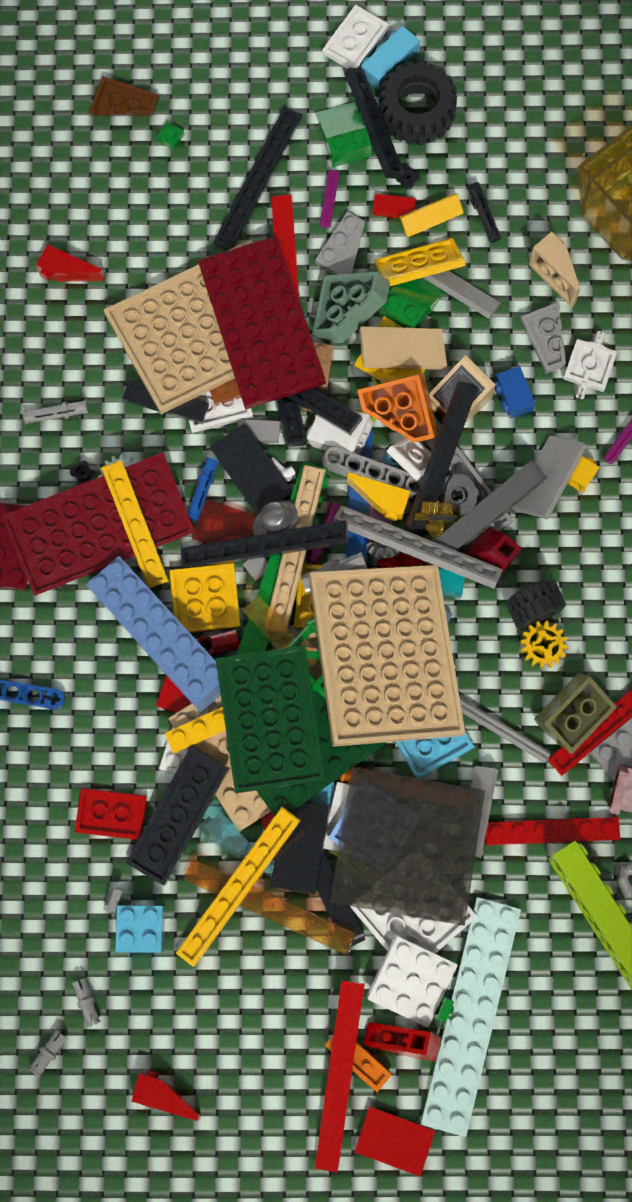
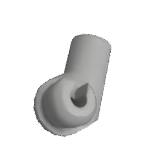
(623, 879)

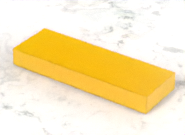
(431, 215)

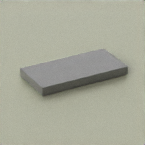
(558, 462)

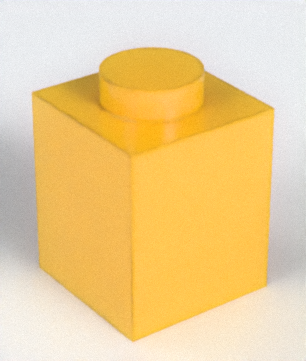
(583, 474)

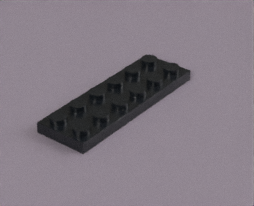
(178, 815)

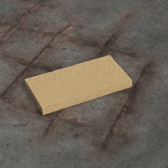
(402, 348)

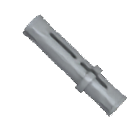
(47, 413)

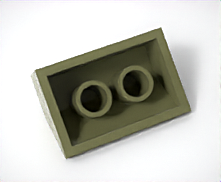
(575, 712)

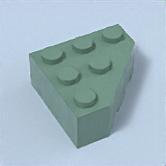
(348, 303)

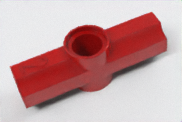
(221, 642)

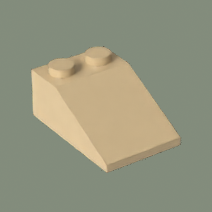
(553, 264)

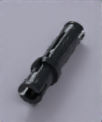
(481, 205)

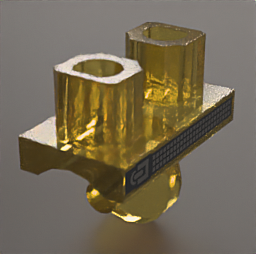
(444, 514)

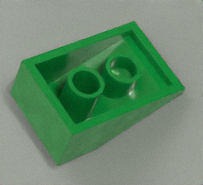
(344, 134)
(411, 302)

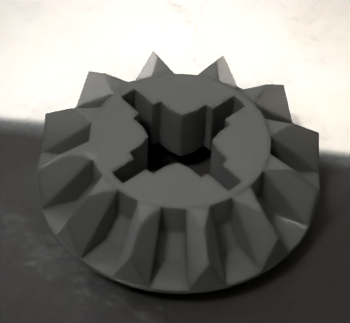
(376, 549)

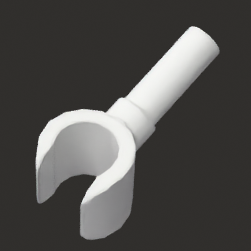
(288, 473)

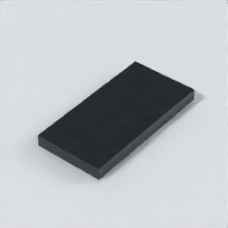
(250, 468)
(300, 857)

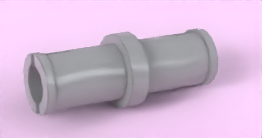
(86, 1002)
(47, 1053)

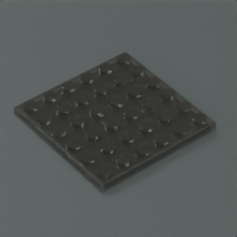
(407, 846)

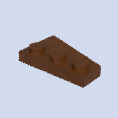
(121, 99)

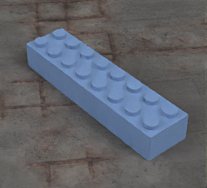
(157, 632)

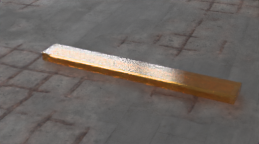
(275, 909)

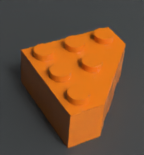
(402, 406)

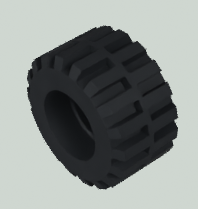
(535, 603)

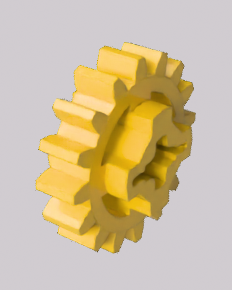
(546, 654)

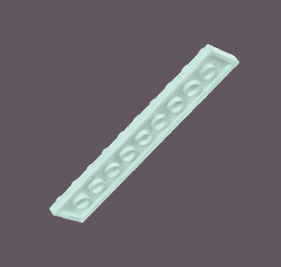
(471, 1024)

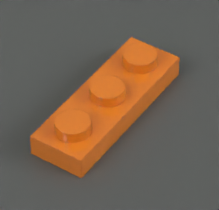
(367, 1067)

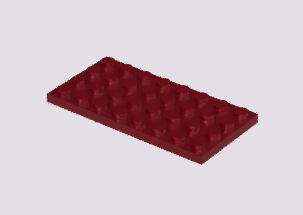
(261, 322)
(83, 530)

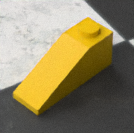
(383, 497)

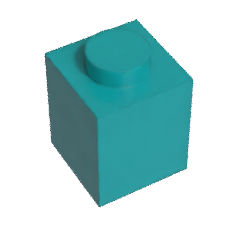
(451, 583)

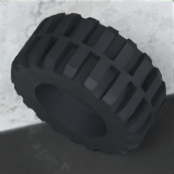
(424, 80)

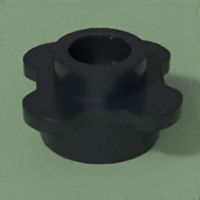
(408, 183)
(76, 472)

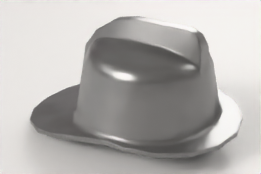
(275, 518)

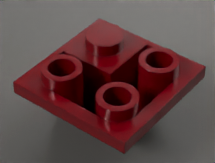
(494, 549)

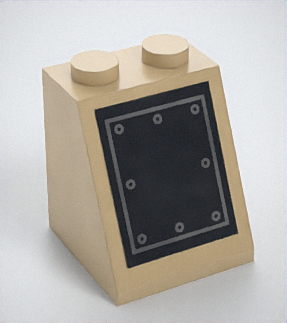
(466, 372)

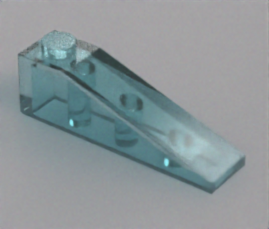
(226, 836)

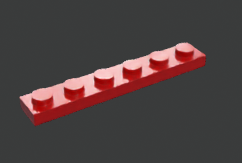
(552, 831)

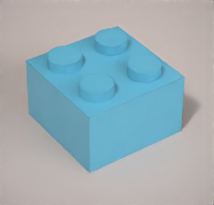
(140, 929)

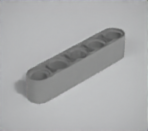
(364, 464)

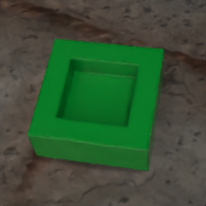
(170, 135)
(444, 1010)

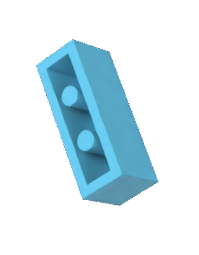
(393, 53)

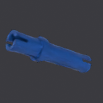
(205, 480)

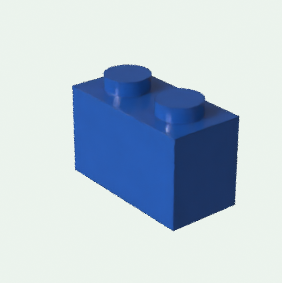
(514, 392)

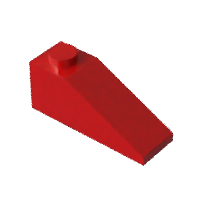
(66, 268)
(403, 1041)
(158, 1094)

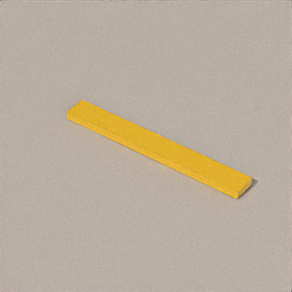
(238, 886)

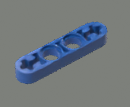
(25, 689)

